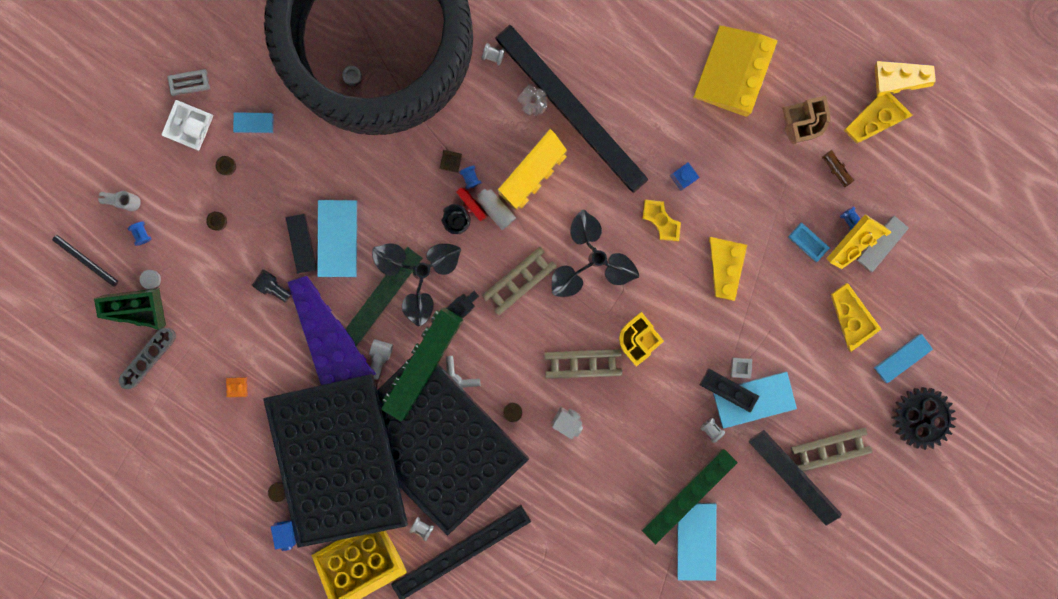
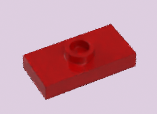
(471, 204)

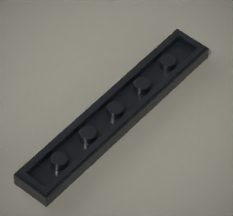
(795, 477)

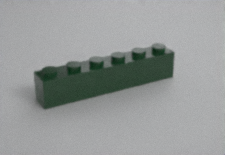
(422, 364)
(688, 496)

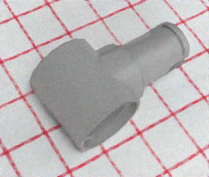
(120, 200)
(379, 353)

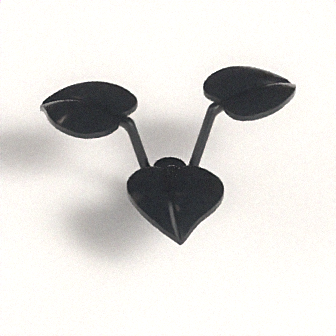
(443, 259)
(619, 269)

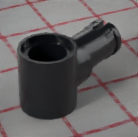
(267, 283)

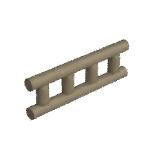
(507, 280)
(575, 355)
(842, 454)

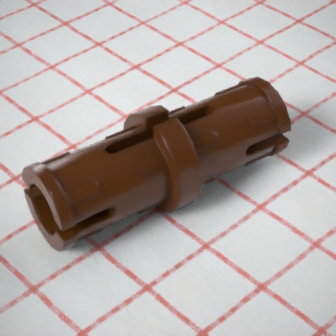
(838, 168)

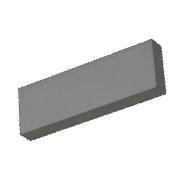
(872, 256)

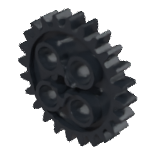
(931, 433)

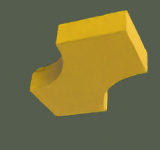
(667, 227)

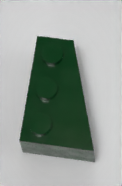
(132, 307)

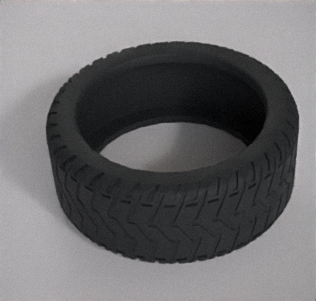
(379, 115)

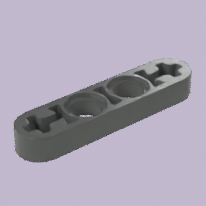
(145, 356)

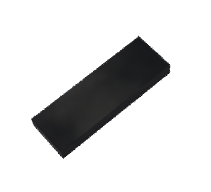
(301, 243)
(729, 390)

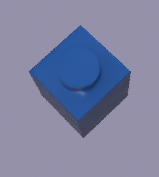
(684, 176)
(283, 535)

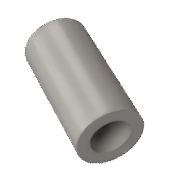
(495, 208)

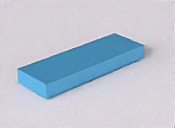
(903, 358)

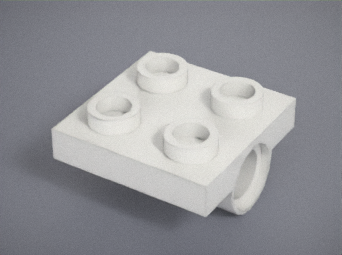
(187, 125)

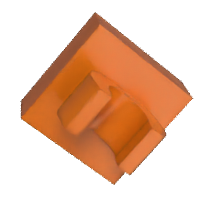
(236, 387)

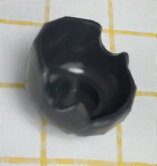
(456, 219)

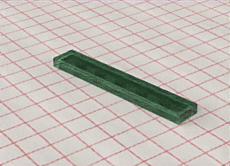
(380, 299)

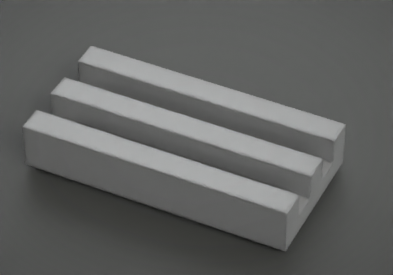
(204, 79)

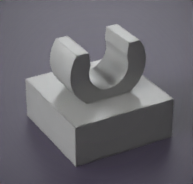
(741, 367)

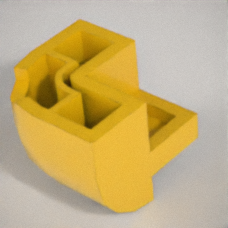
(639, 339)

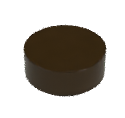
(225, 165)
(216, 221)
(512, 412)
(276, 492)

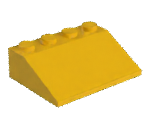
(735, 69)
(533, 170)
(358, 565)

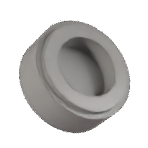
(352, 75)
(150, 279)

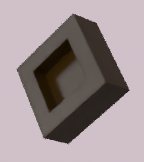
(451, 161)

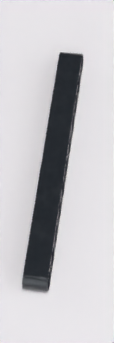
(571, 108)

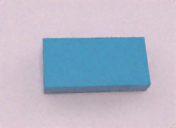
(253, 122)
(808, 242)

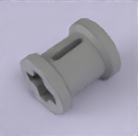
(493, 54)
(712, 430)
(421, 529)

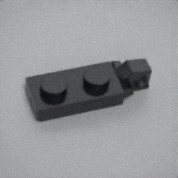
(463, 304)

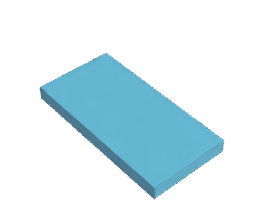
(337, 238)
(774, 398)
(697, 543)

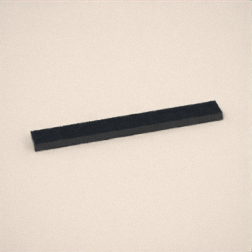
(461, 552)

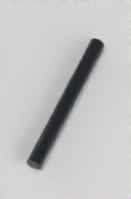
(84, 260)

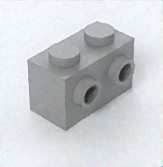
(567, 422)

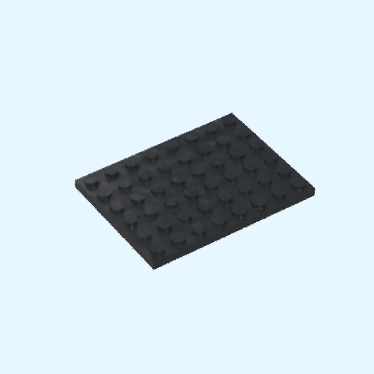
(448, 451)
(335, 461)

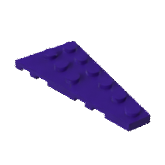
(328, 341)

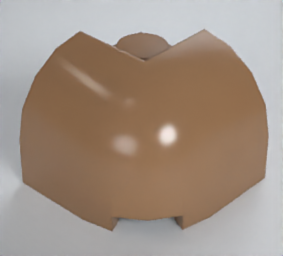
(807, 119)

